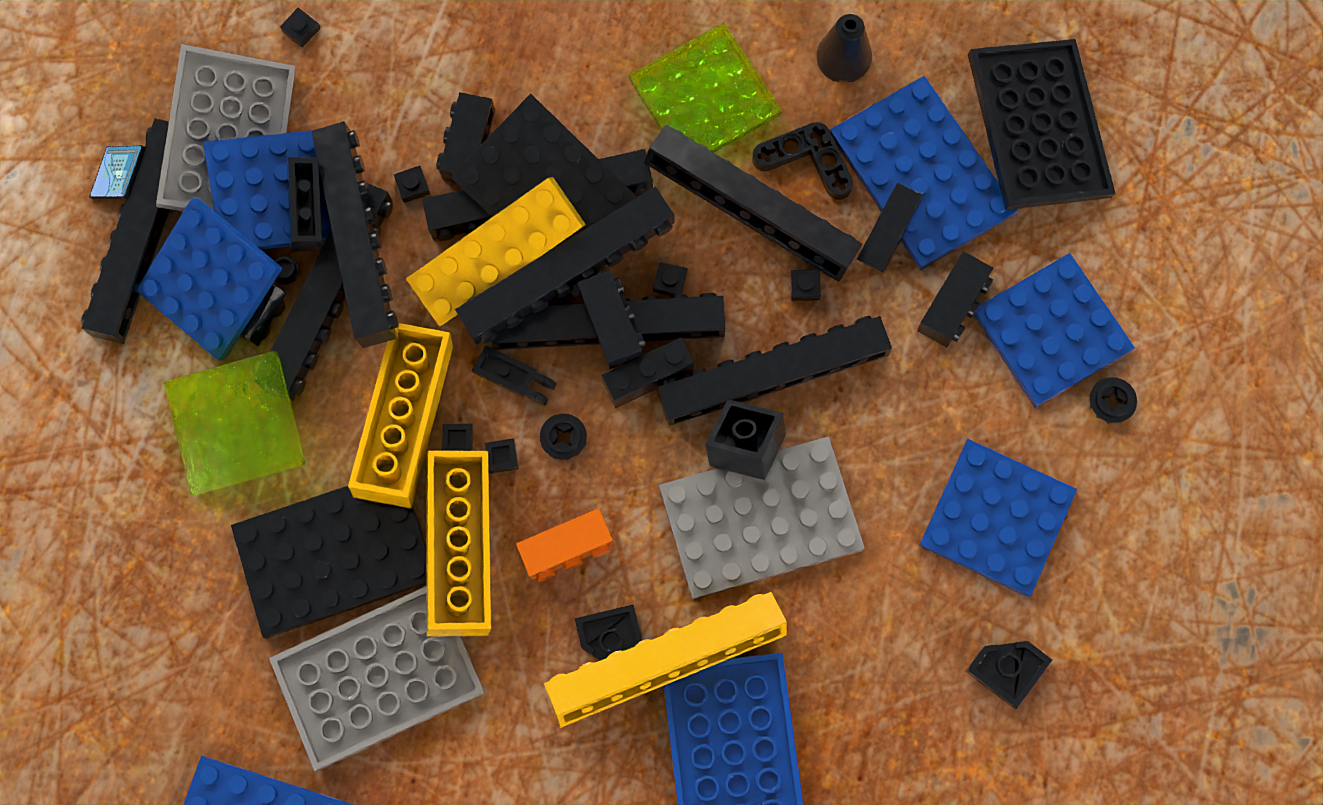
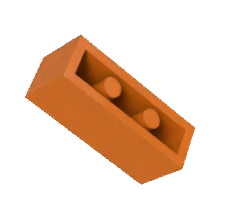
(565, 545)

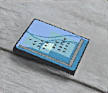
(117, 172)

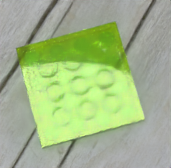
(706, 90)
(234, 423)

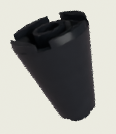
(845, 50)

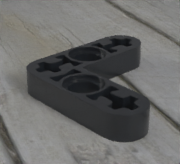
(807, 146)

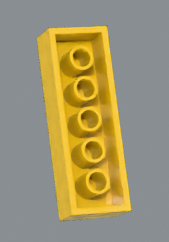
(496, 250)
(401, 416)
(457, 544)

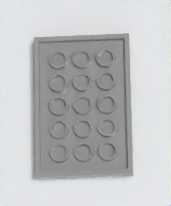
(214, 100)
(753, 529)
(373, 679)

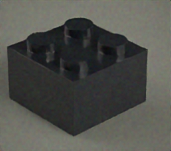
(745, 439)

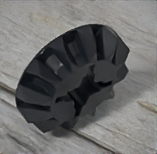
(1123, 392)
(564, 423)

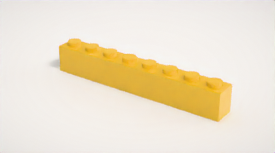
(665, 658)

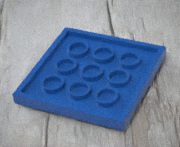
(252, 184)
(208, 279)
(1053, 330)
(998, 517)

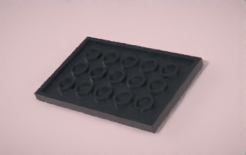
(1040, 124)
(529, 150)
(328, 558)

